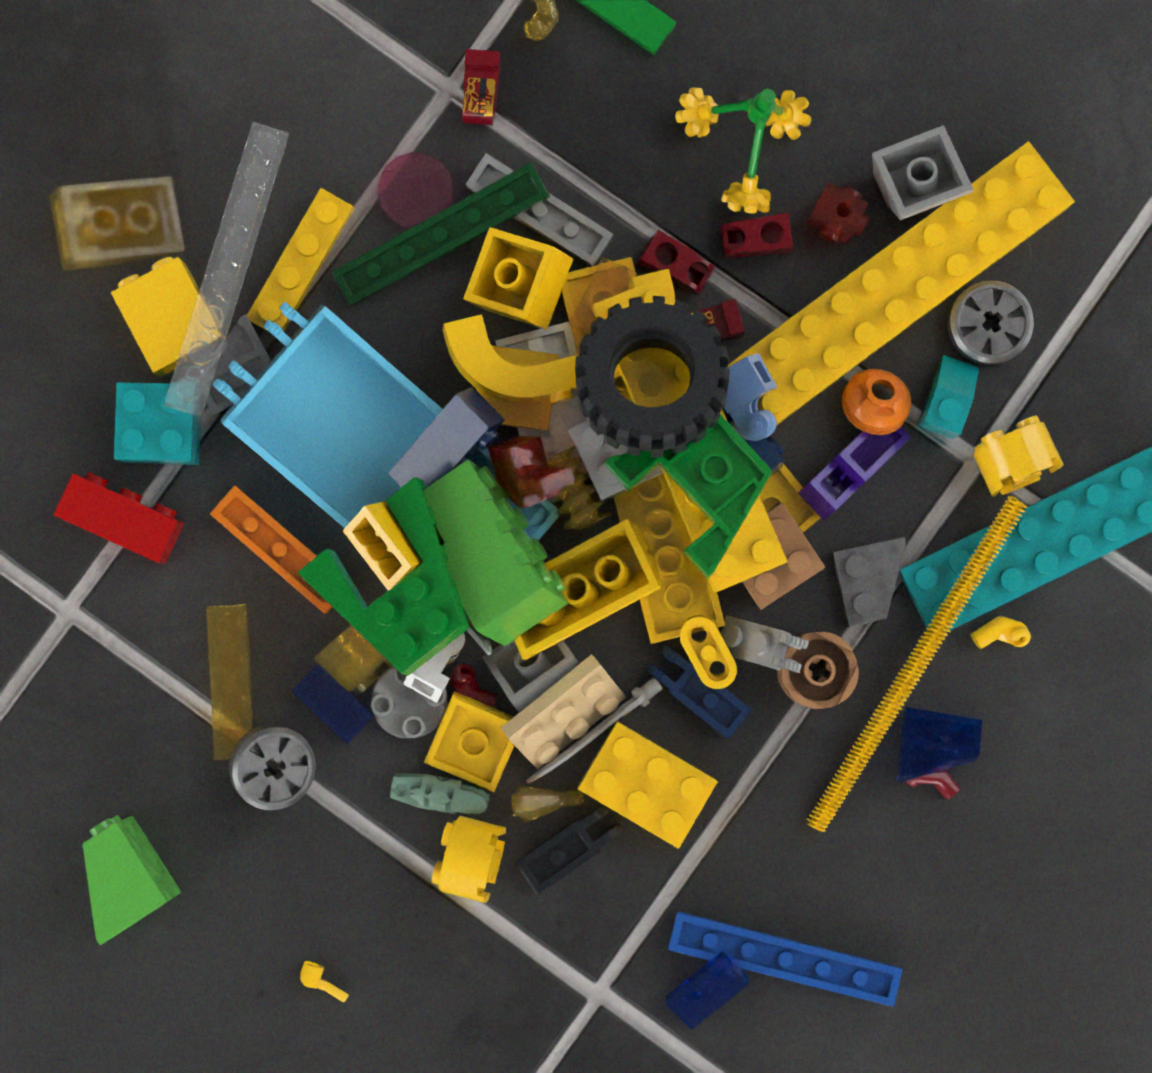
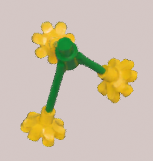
(762, 110)

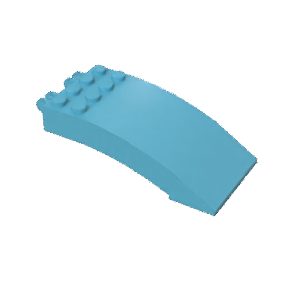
(338, 418)

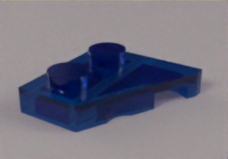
(936, 742)

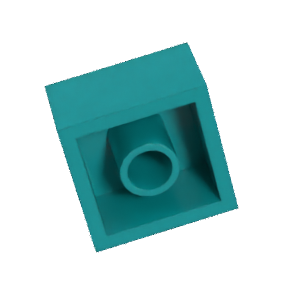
(150, 431)

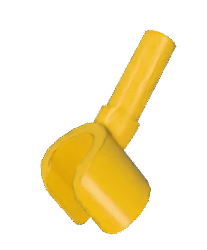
(311, 977)

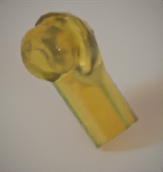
(542, 21)

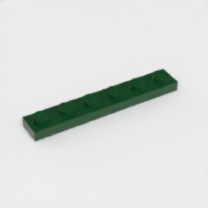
(441, 234)

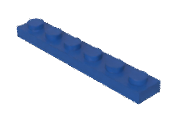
(786, 958)

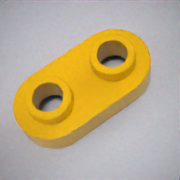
(706, 651)

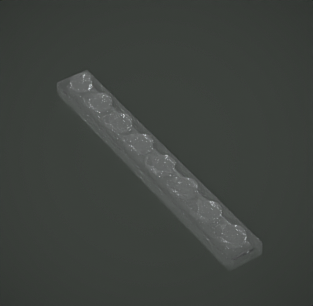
(226, 270)

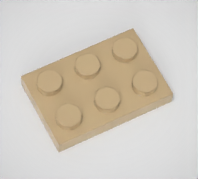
(564, 712)

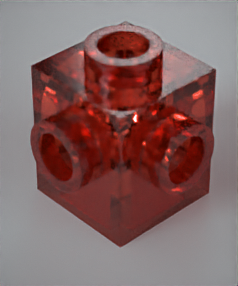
(842, 201)

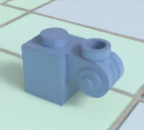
(747, 383)

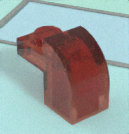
(525, 473)

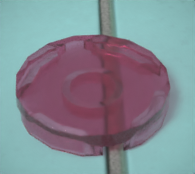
(414, 189)

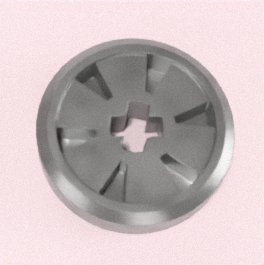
(1013, 328)
(250, 758)

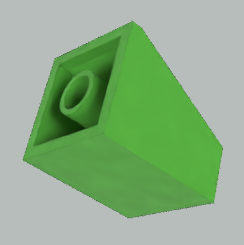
(124, 876)

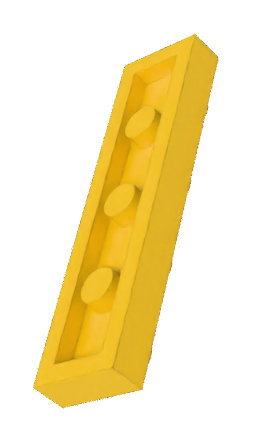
(301, 259)

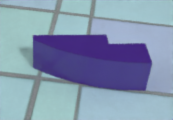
(850, 470)

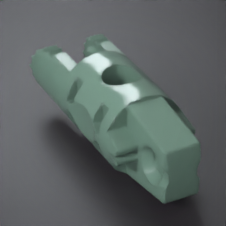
(438, 793)

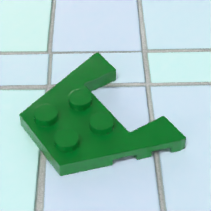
(716, 474)

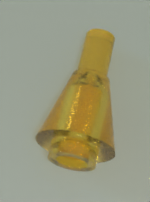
(536, 802)

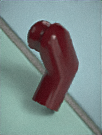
(465, 683)
(941, 780)

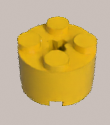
(1016, 457)
(470, 858)

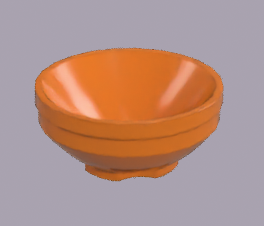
(868, 411)

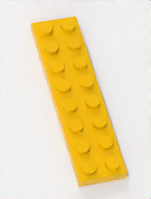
(658, 379)

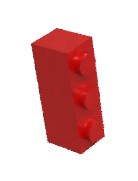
(119, 517)

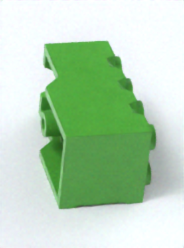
(491, 555)

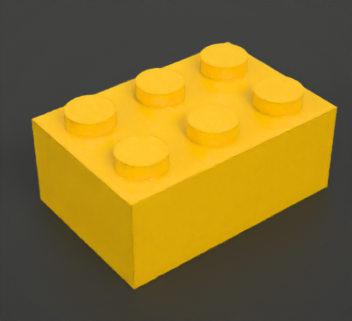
(647, 784)

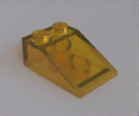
(115, 222)

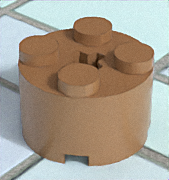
(838, 663)

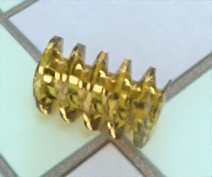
(577, 495)

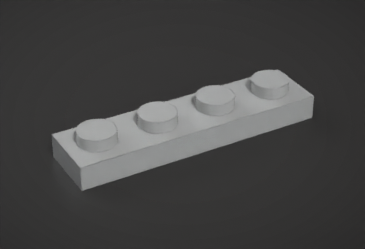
(550, 218)

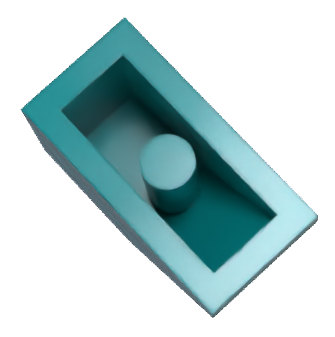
(949, 398)

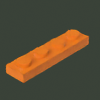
(268, 541)

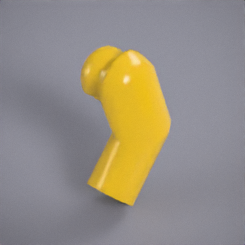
(1002, 629)

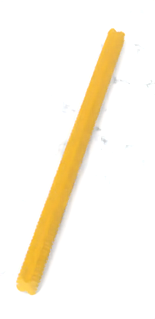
(918, 662)

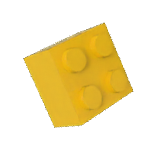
(518, 278)

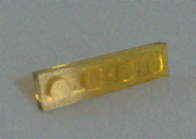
(229, 676)

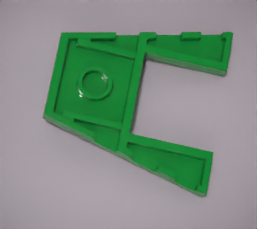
(418, 612)

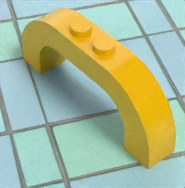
(509, 382)

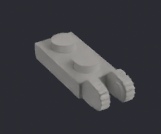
(761, 644)

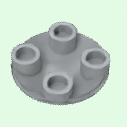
(404, 710)

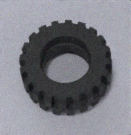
(652, 327)

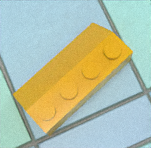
(599, 581)

